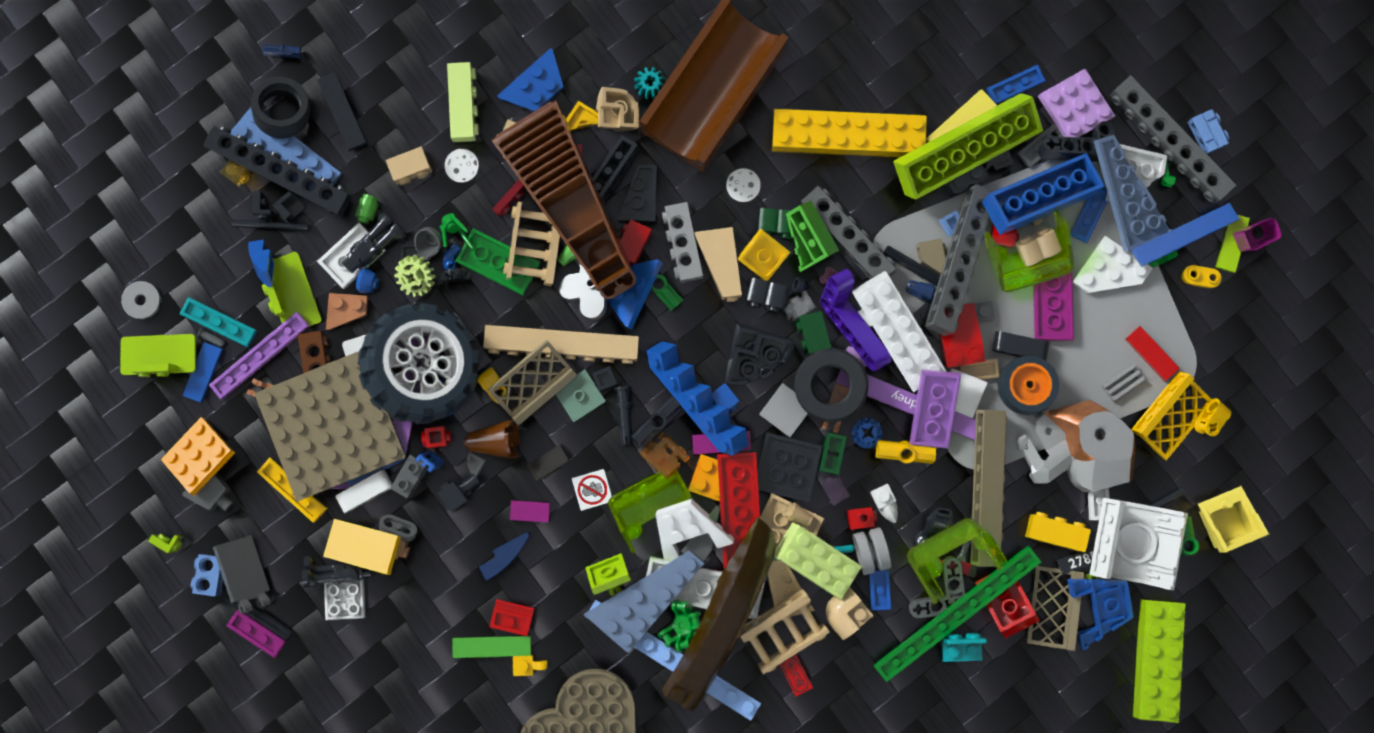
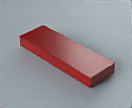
(1152, 353)

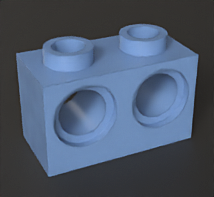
(213, 576)

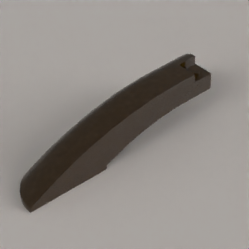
(724, 618)

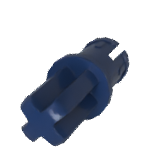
(282, 51)

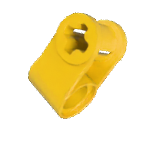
(487, 379)
(1214, 416)

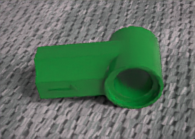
(667, 294)
(1189, 537)

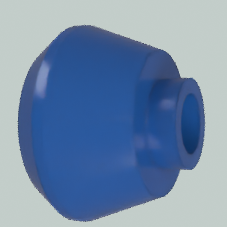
(367, 281)

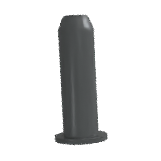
(211, 338)

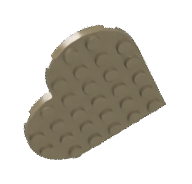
(588, 704)

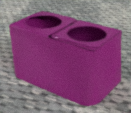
(1271, 233)

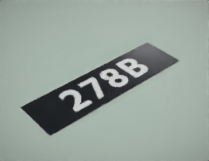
(1076, 561)

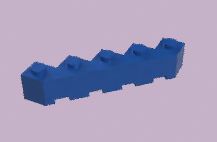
(696, 399)

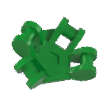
(684, 625)

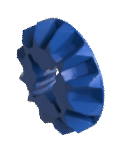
(866, 423)

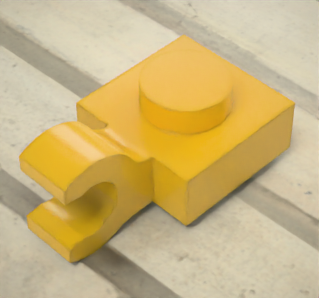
(526, 665)

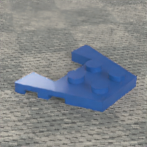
(1109, 603)

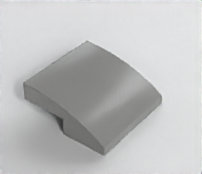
(784, 410)

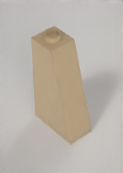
(720, 257)

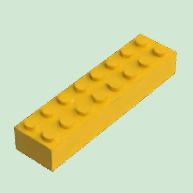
(847, 133)

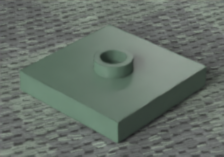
(580, 396)

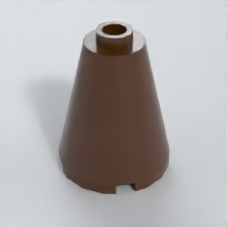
(495, 440)

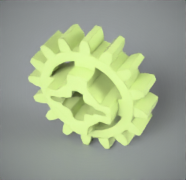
(415, 275)

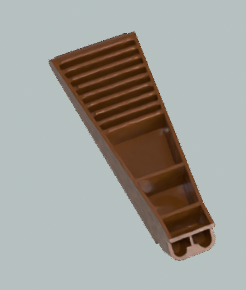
(559, 181)

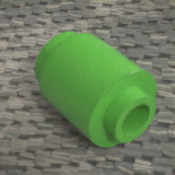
(366, 209)

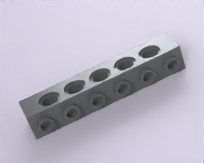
(849, 246)

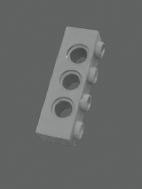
(681, 213)

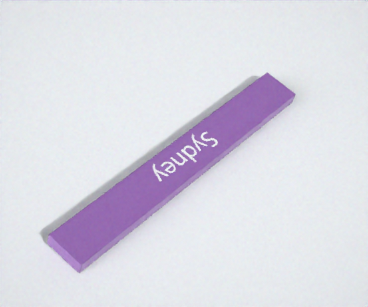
(906, 402)

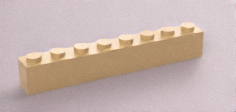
(566, 343)

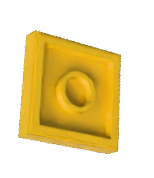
(763, 255)

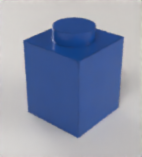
(725, 397)

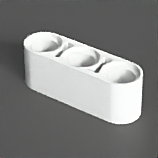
(364, 491)

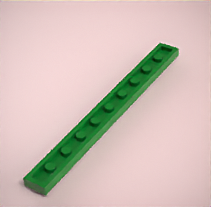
(957, 613)

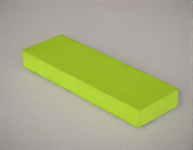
(1229, 252)

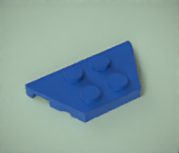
(535, 85)
(631, 301)

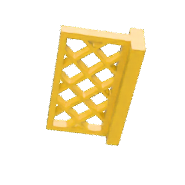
(1165, 406)

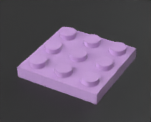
(1076, 105)

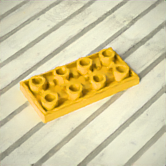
(362, 546)

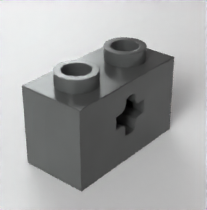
(409, 477)

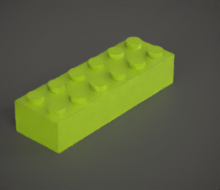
(1159, 660)

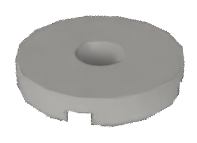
(130, 297)

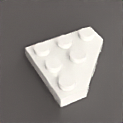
(1147, 164)
(1110, 269)

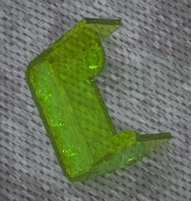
(1014, 275)
(643, 500)
(925, 556)

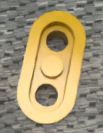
(1202, 276)

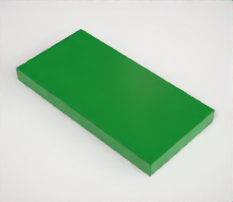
(489, 261)

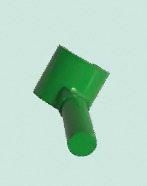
(1167, 180)

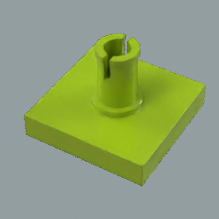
(608, 575)

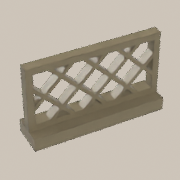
(540, 395)
(1072, 614)

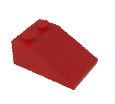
(966, 343)
(1012, 610)

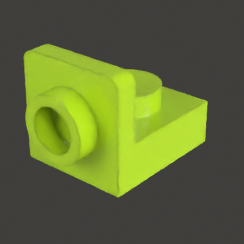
(162, 542)

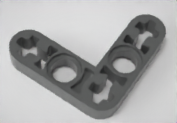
(951, 594)

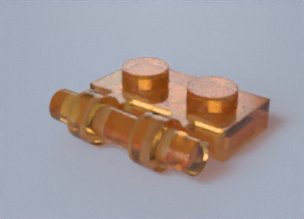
(660, 459)

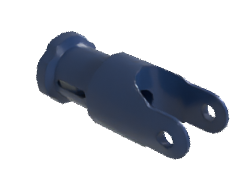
(921, 290)

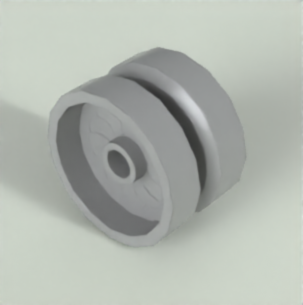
(872, 550)

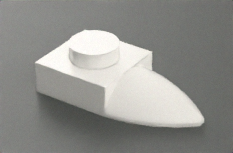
(885, 502)

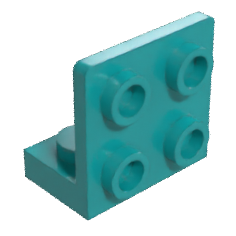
(962, 648)

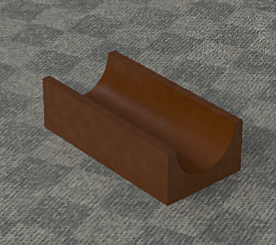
(712, 86)

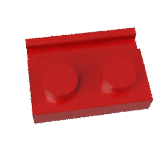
(511, 617)

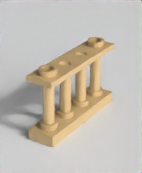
(550, 255)
(782, 612)

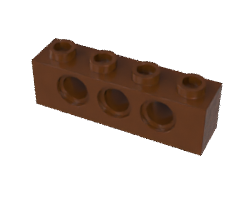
(307, 343)

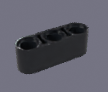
(1019, 345)

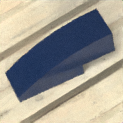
(504, 556)

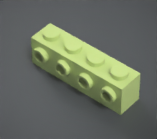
(462, 102)

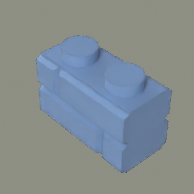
(1209, 132)

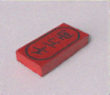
(795, 675)

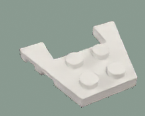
(686, 522)

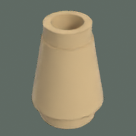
(796, 514)

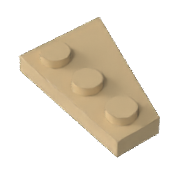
(783, 584)

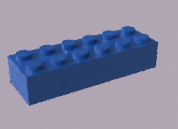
(1043, 194)

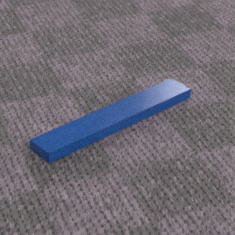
(1185, 235)

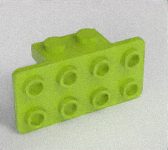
(291, 290)
(158, 355)

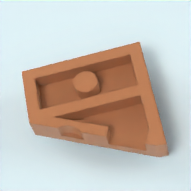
(345, 309)

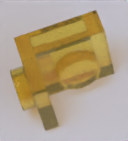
(235, 173)

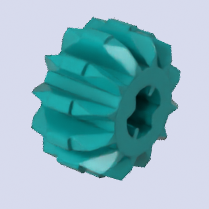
(643, 86)

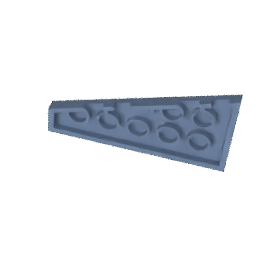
(1130, 200)
(638, 606)

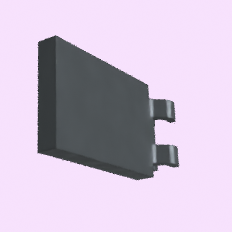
(242, 573)

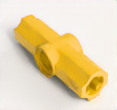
(893, 451)

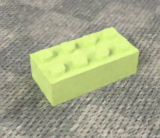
(817, 561)

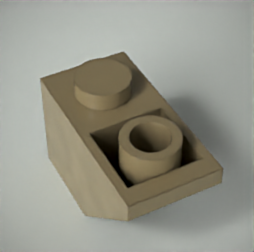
(932, 254)

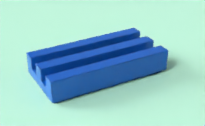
(430, 462)

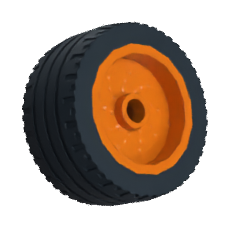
(1013, 386)

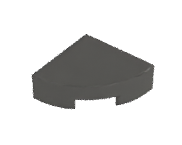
(475, 463)

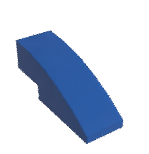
(262, 261)

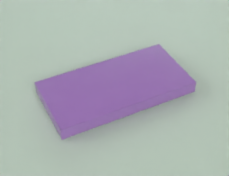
(935, 408)

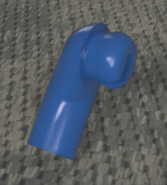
(449, 257)

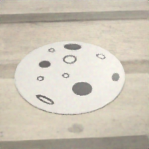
(461, 165)
(743, 185)

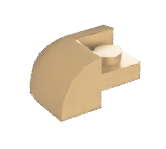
(617, 110)
(847, 614)

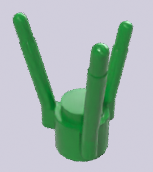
(452, 225)

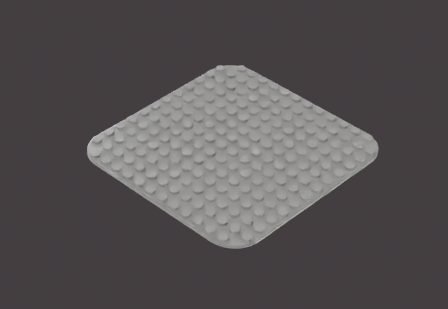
(1099, 319)

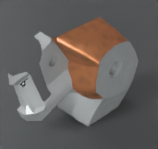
(1086, 443)

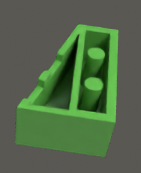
(810, 235)

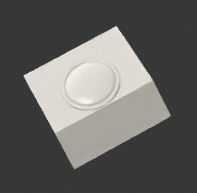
(1138, 543)

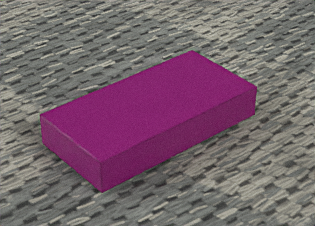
(530, 511)

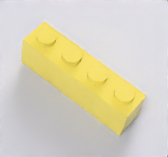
(972, 108)

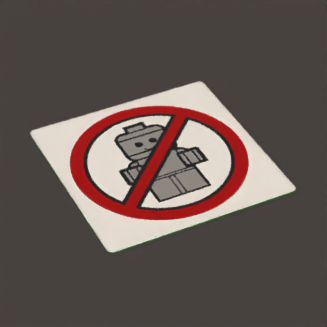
(592, 489)

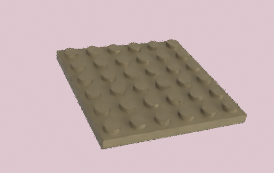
(327, 428)

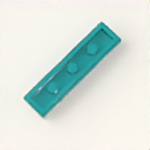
(218, 322)

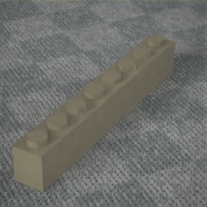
(988, 479)

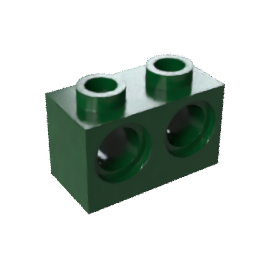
(832, 454)

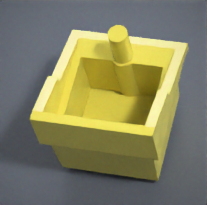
(1231, 520)

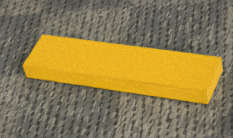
(275, 475)

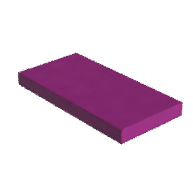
(1054, 309)

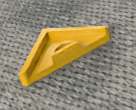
(582, 117)

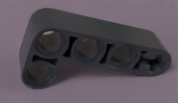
(1054, 146)

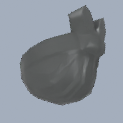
(427, 243)

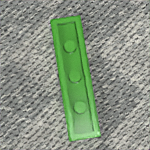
(491, 646)

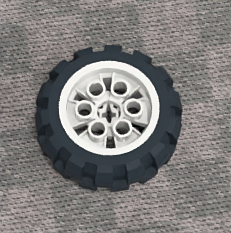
(396, 392)

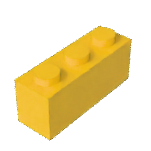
(1058, 532)

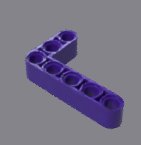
(850, 323)

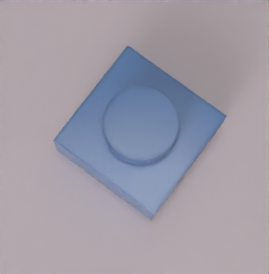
(949, 223)

